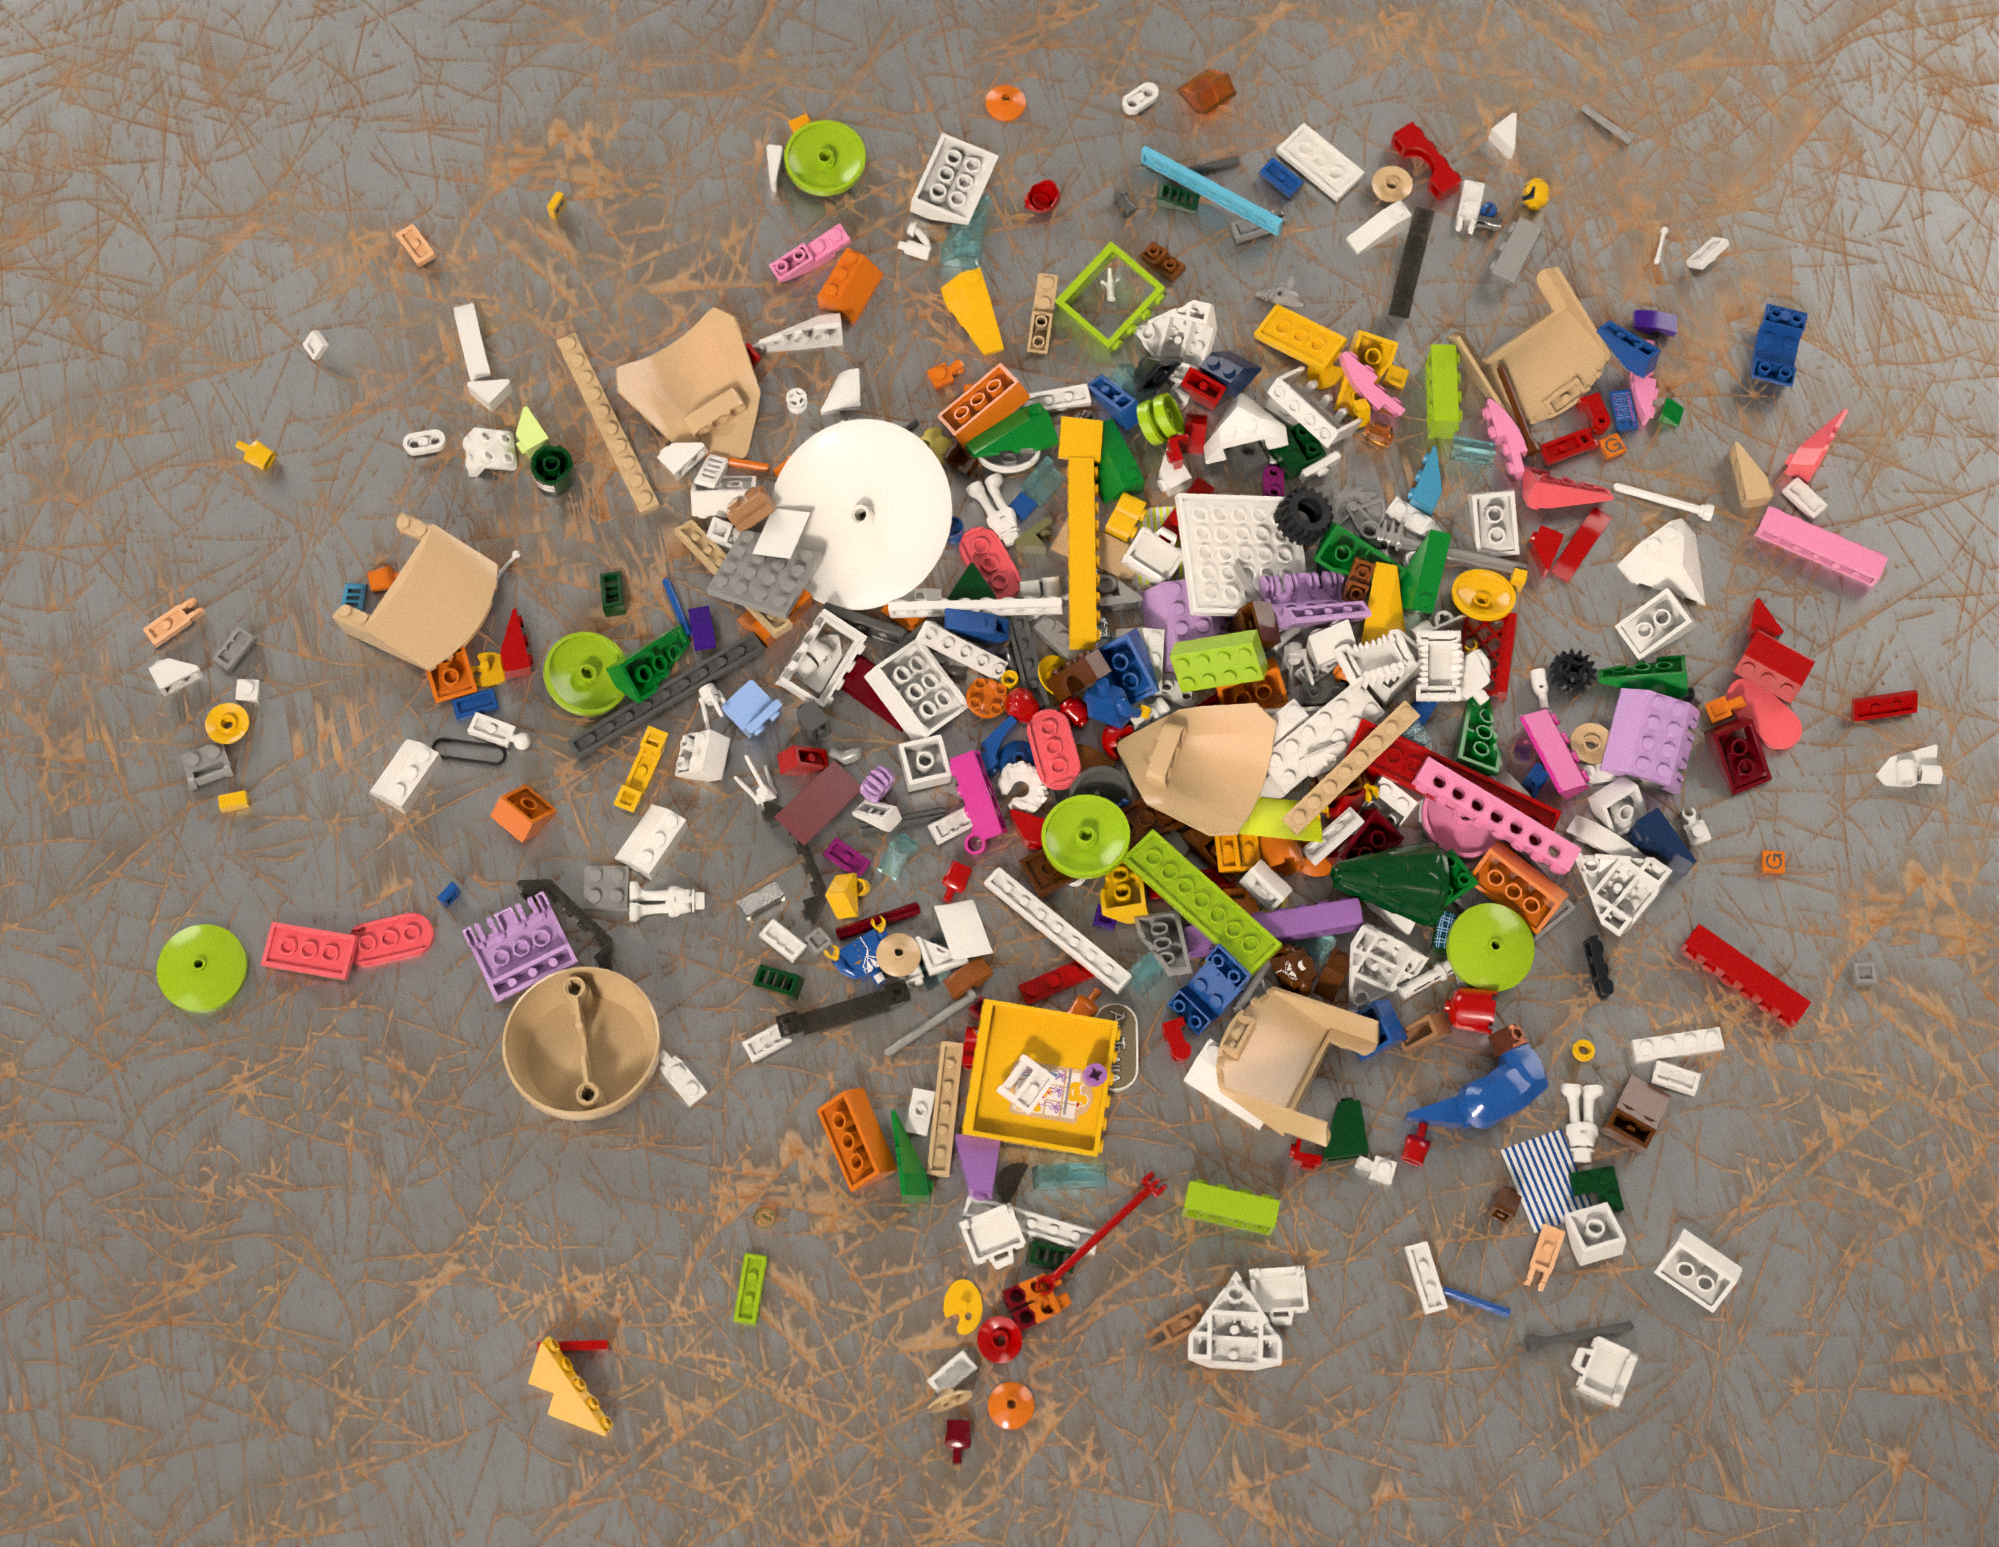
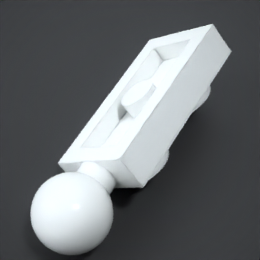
(497, 732)

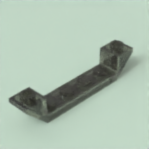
(1411, 263)
(814, 905)
(606, 956)
(844, 1013)

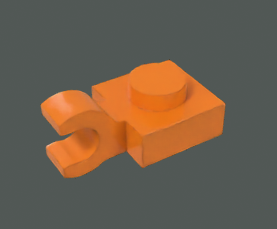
(943, 376)
(1721, 709)

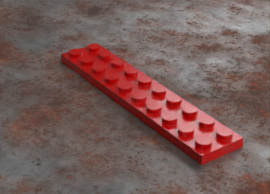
(1404, 758)

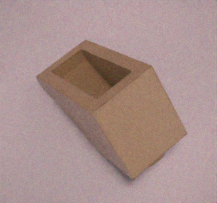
(1426, 1031)

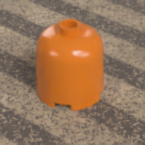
(1282, 854)

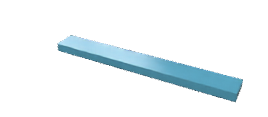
(1211, 190)

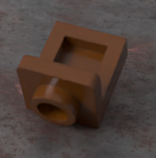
(960, 460)

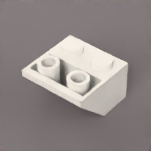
(1323, 642)
(702, 756)
(1394, 802)

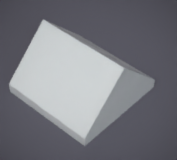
(1265, 886)

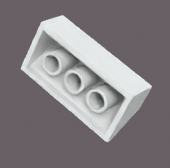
(1204, 1079)

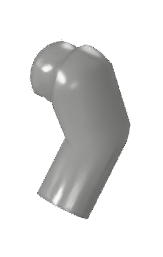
(848, 756)

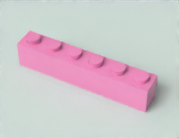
(1821, 546)

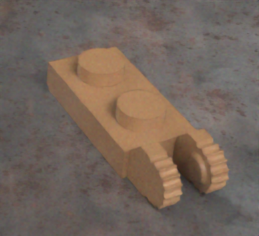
(1176, 1327)

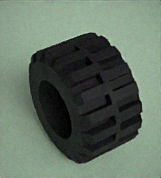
(1316, 509)

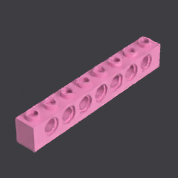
(1566, 851)

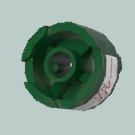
(552, 469)

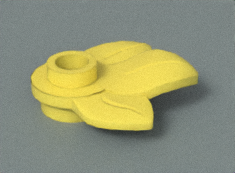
(936, 442)

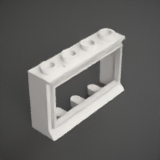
(1306, 414)
(846, 664)

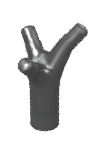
(1008, 656)

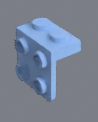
(751, 709)

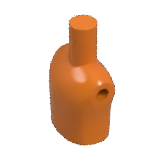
(381, 578)
(1085, 1005)

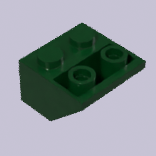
(1300, 453)

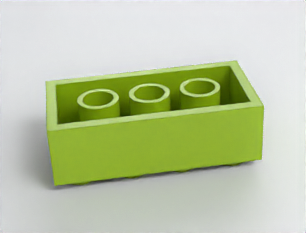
(1442, 391)
(1219, 661)
(1230, 1207)

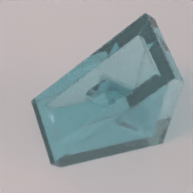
(898, 855)

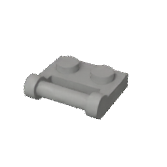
(206, 759)

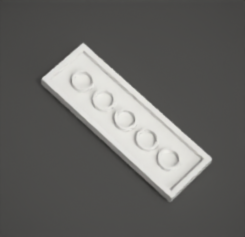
(1326, 727)

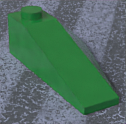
(1021, 430)
(1117, 466)
(1340, 548)
(1424, 573)
(644, 668)
(1664, 676)
(1476, 739)
(911, 1172)

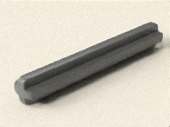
(909, 819)

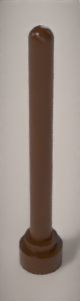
(1532, 445)

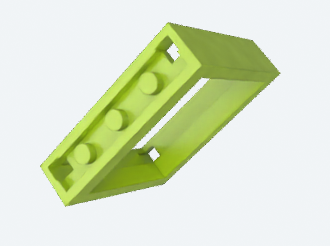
(1087, 276)

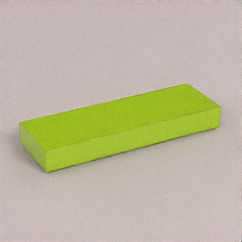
(750, 1289)

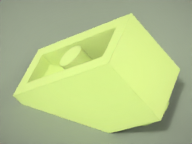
(530, 434)

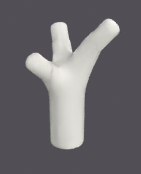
(1110, 285)

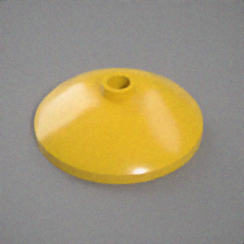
(1483, 595)

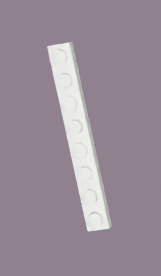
(1005, 606)
(1058, 930)

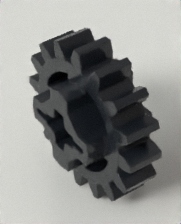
(1572, 681)

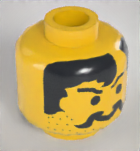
(1535, 194)

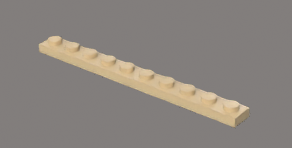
(608, 424)

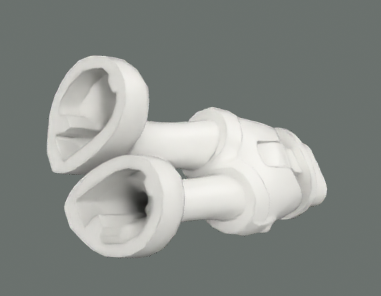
(1001, 521)
(676, 899)
(1582, 1134)

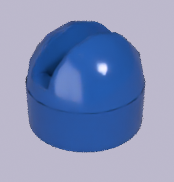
(1493, 211)

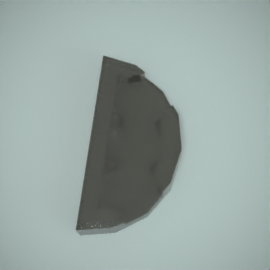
(1009, 1180)

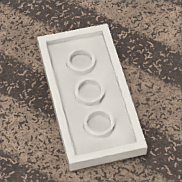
(1320, 162)

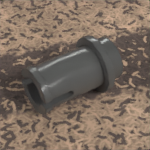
(1122, 199)
(1489, 222)

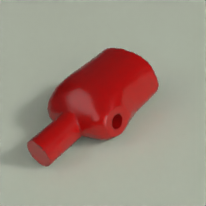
(955, 880)
(1416, 1146)

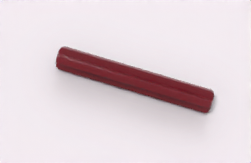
(890, 917)

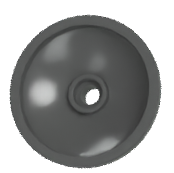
(1104, 779)

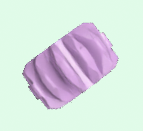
(877, 784)

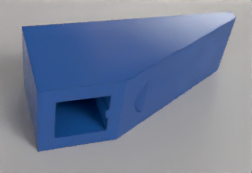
(979, 626)

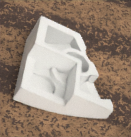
(844, 393)

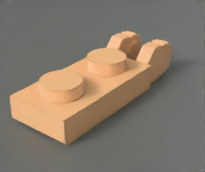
(173, 622)
(1545, 1254)

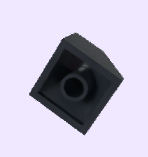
(1154, 372)

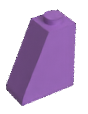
(978, 1164)

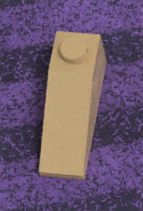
(1750, 479)

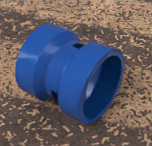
(956, 526)

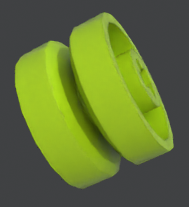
(1160, 419)

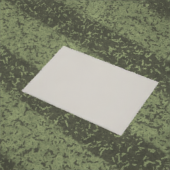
(781, 533)
(963, 929)

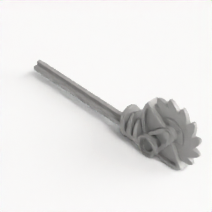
(1362, 515)

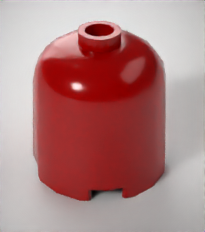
(1472, 1009)

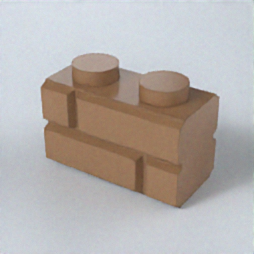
(751, 508)

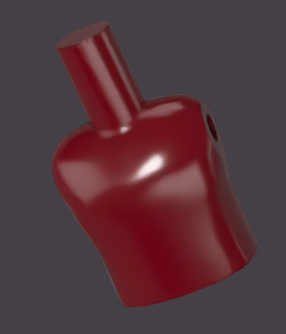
(958, 1438)

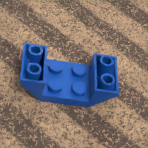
(1777, 345)
(1210, 990)

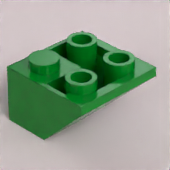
(1460, 878)

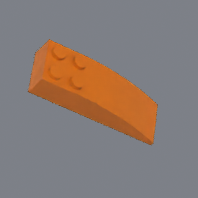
(452, 678)

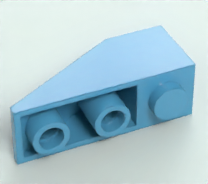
(1429, 486)

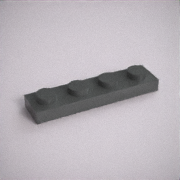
(869, 626)

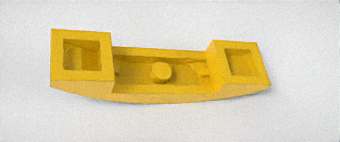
(642, 770)

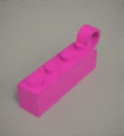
(979, 799)

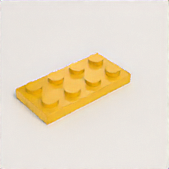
(1300, 338)

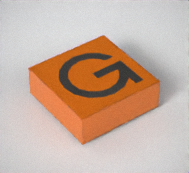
(1612, 446)
(1772, 862)

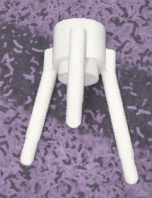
(1294, 653)
(711, 697)
(764, 792)

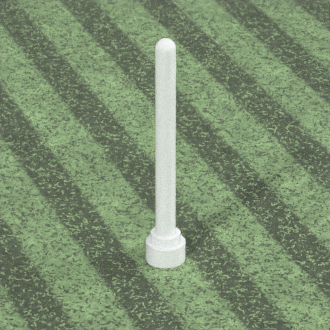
(1703, 511)

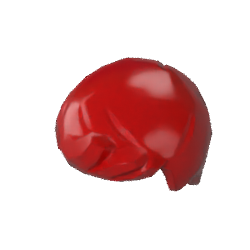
(1042, 197)
(1021, 704)
(1111, 737)

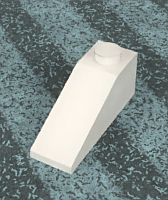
(1380, 227)
(1288, 720)

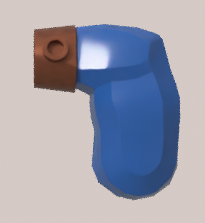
(1507, 1087)

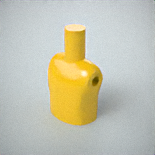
(257, 454)

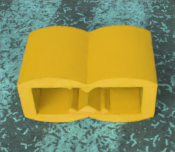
(1126, 517)

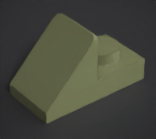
(1030, 540)

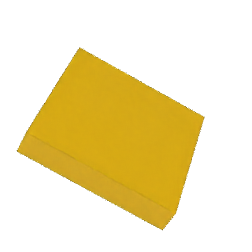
(1080, 438)

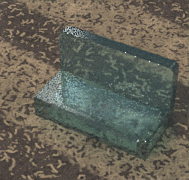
(1124, 378)
(1472, 451)
(1042, 482)

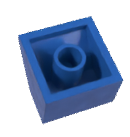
(1390, 1029)

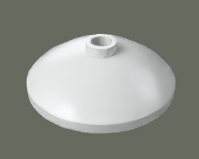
(1011, 462)

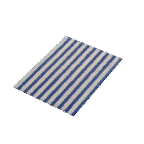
(1541, 1178)

